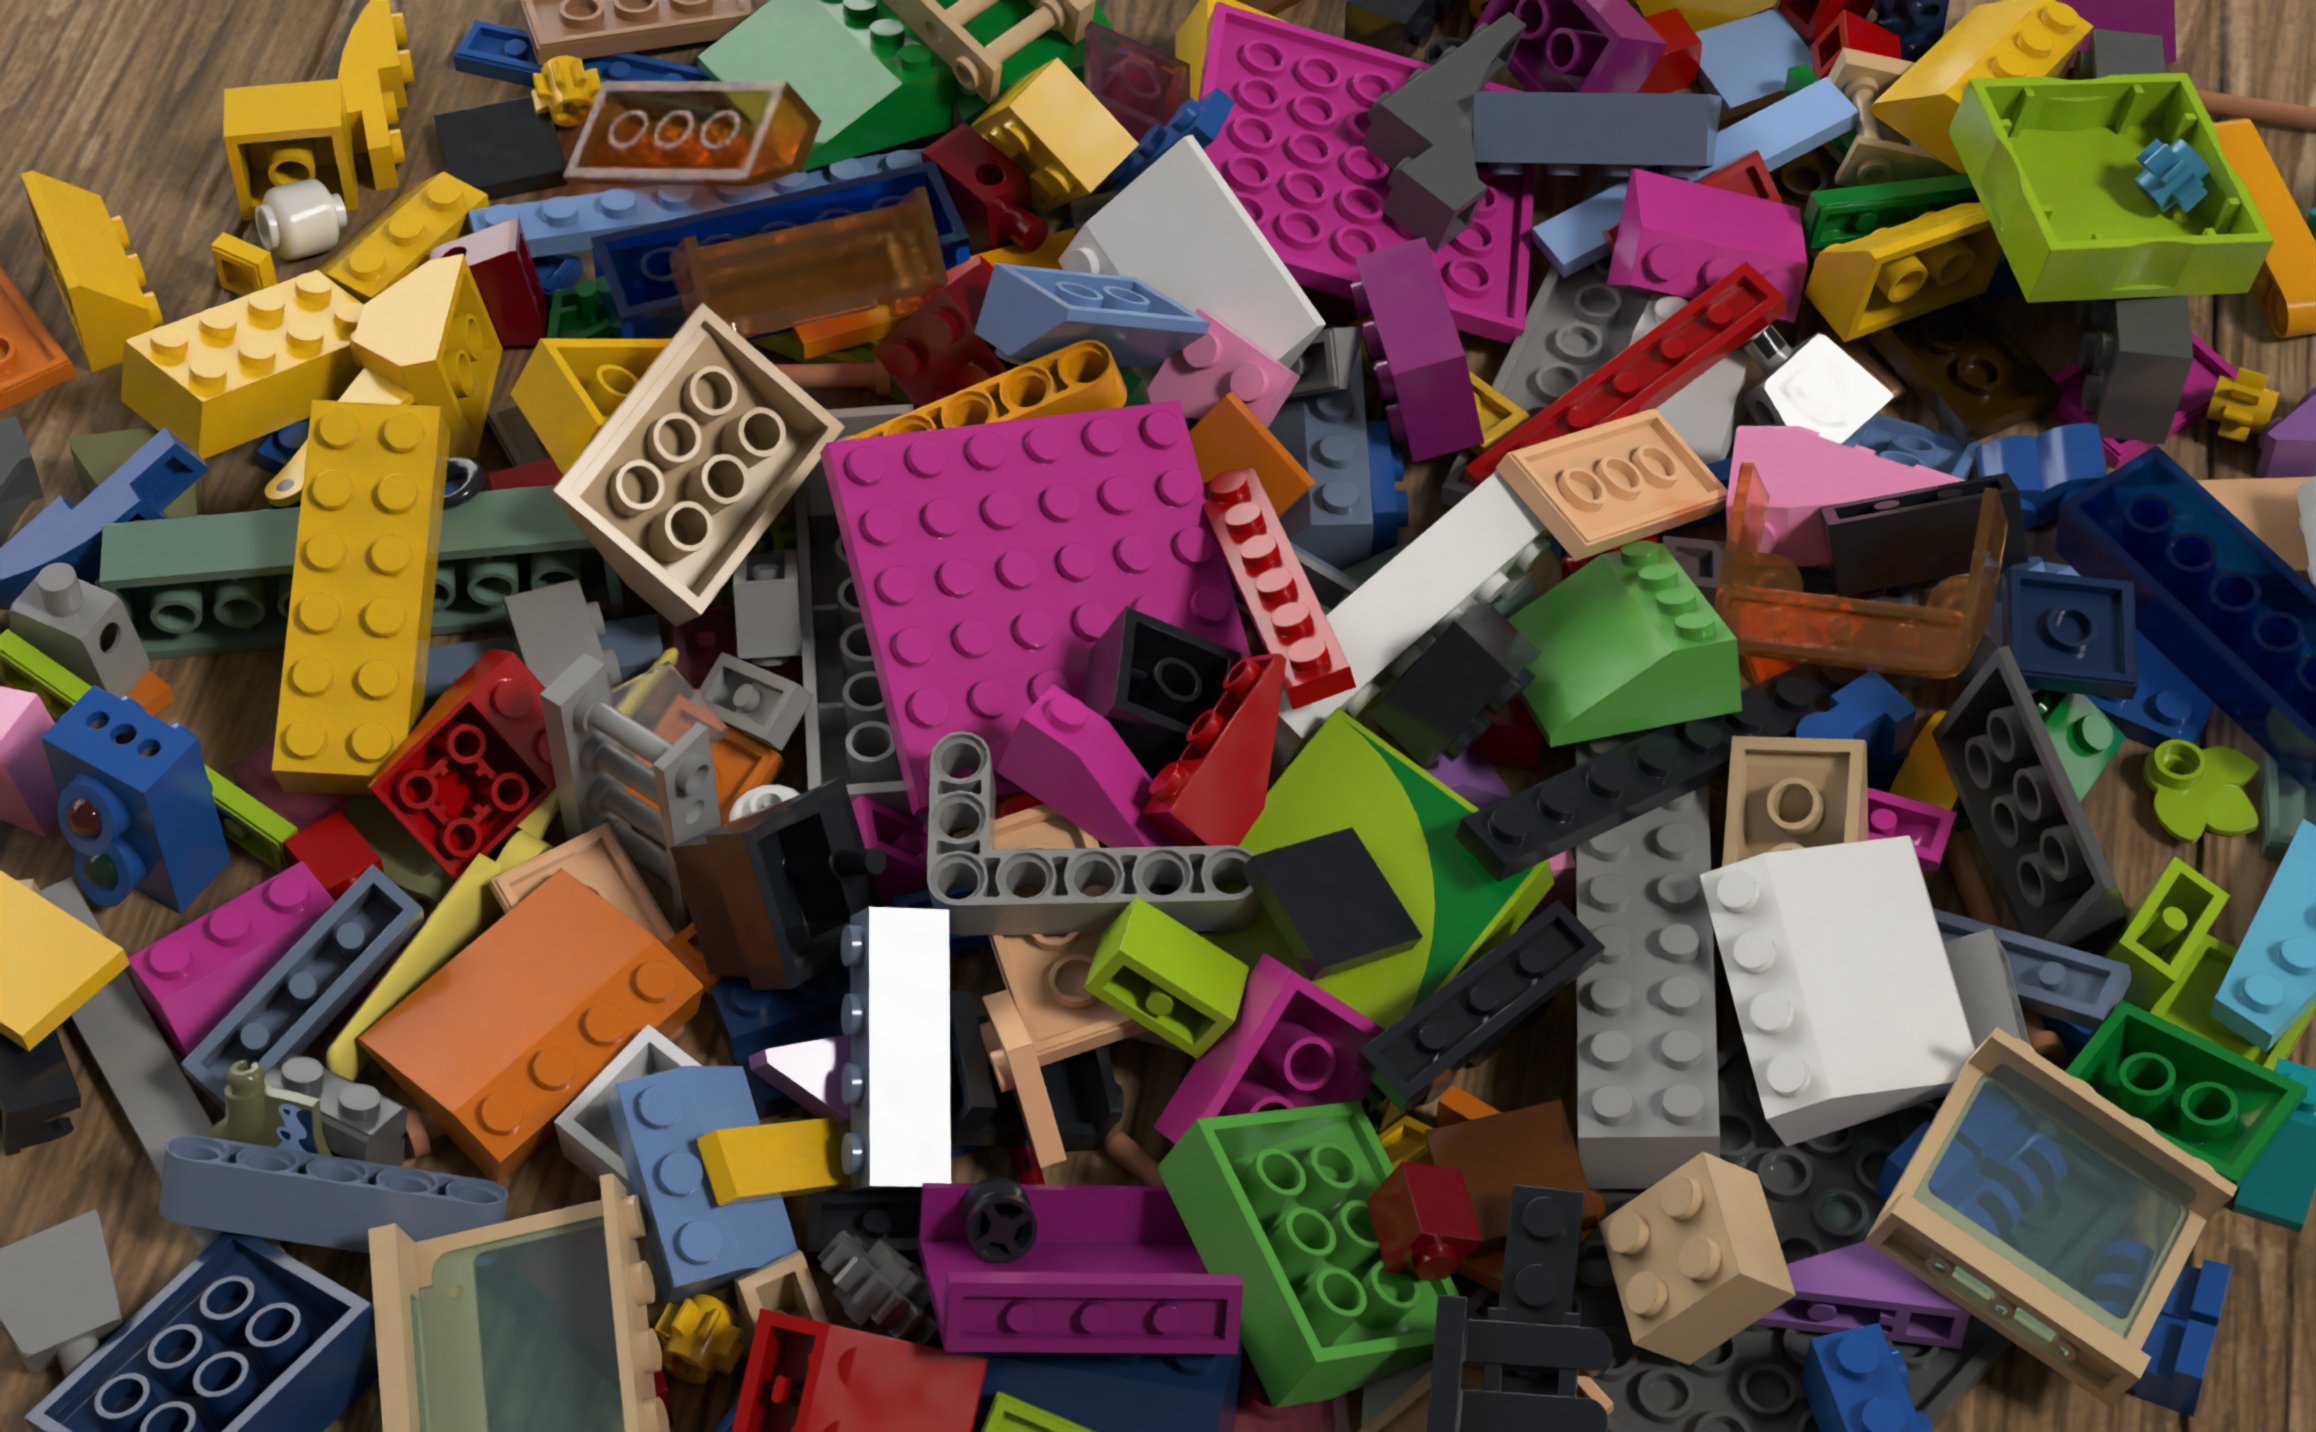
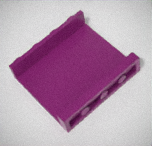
(1100, 1278)

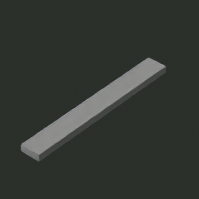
(136, 1061)

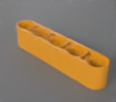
(2288, 274)
(1053, 382)

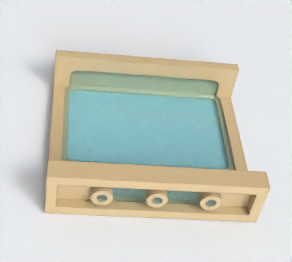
(2049, 1214)
(520, 1324)

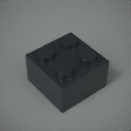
(1462, 676)
(1154, 684)

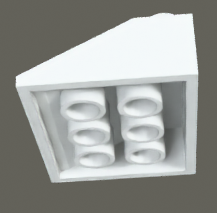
(1202, 249)
(1838, 983)

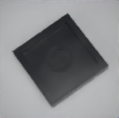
(502, 148)
(1331, 903)

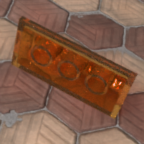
(693, 134)

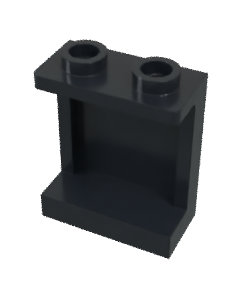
(1079, 1089)

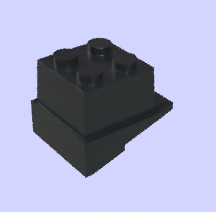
(779, 887)

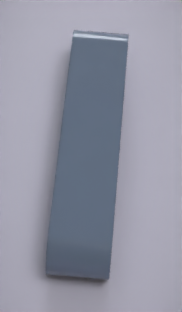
(316, 1195)

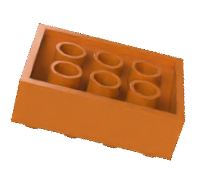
(530, 1020)

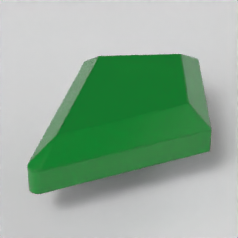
(578, 313)

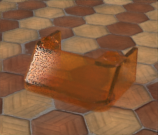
(816, 269)
(1773, 618)

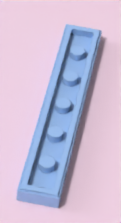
(1778, 133)

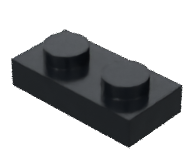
(868, 1215)

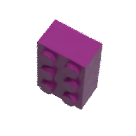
(1579, 45)
(1418, 350)

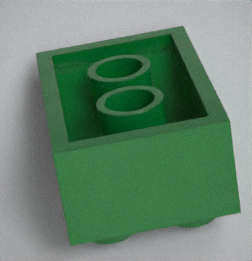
(2188, 1089)

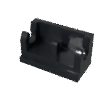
(33, 1088)

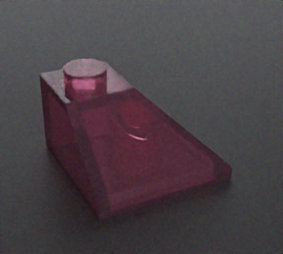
(1133, 79)

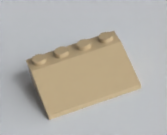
(694, 466)

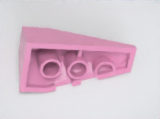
(1814, 473)

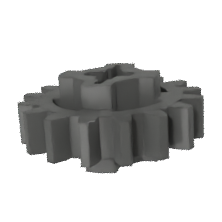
(881, 1290)

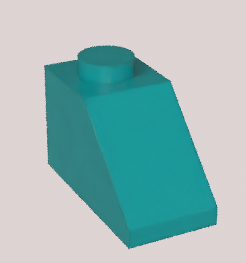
(2285, 1175)

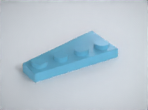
(2276, 963)

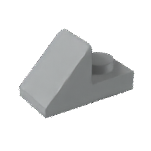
(755, 700)

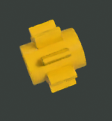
(565, 90)
(2242, 405)
(699, 1338)

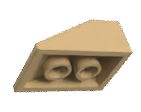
(1794, 795)

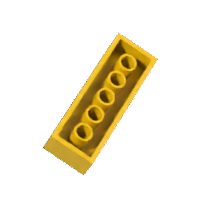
(360, 593)

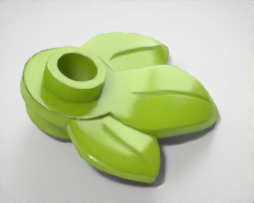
(2200, 789)

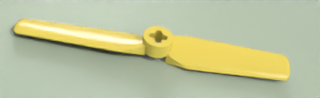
(448, 929)

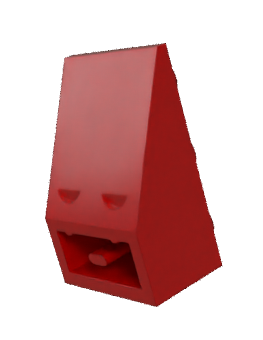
(471, 763)
(851, 1380)

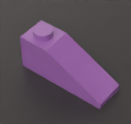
(1865, 1288)

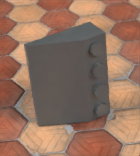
(2027, 811)

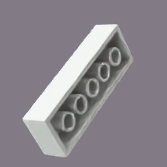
(1399, 612)

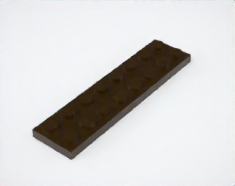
(1950, 357)

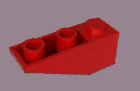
(1224, 771)

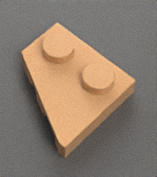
(1018, 1069)

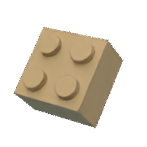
(1696, 1259)

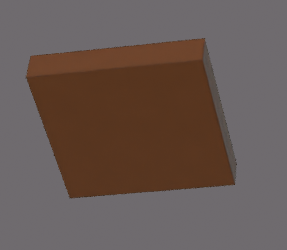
(1507, 1149)

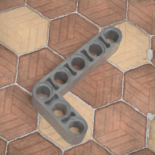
(1061, 872)

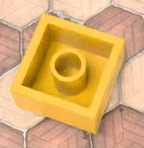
(287, 137)

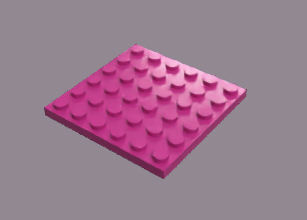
(1320, 195)
(1009, 553)

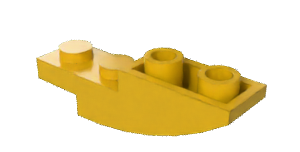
(374, 87)

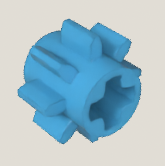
(2171, 175)

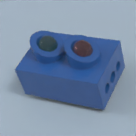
(134, 803)

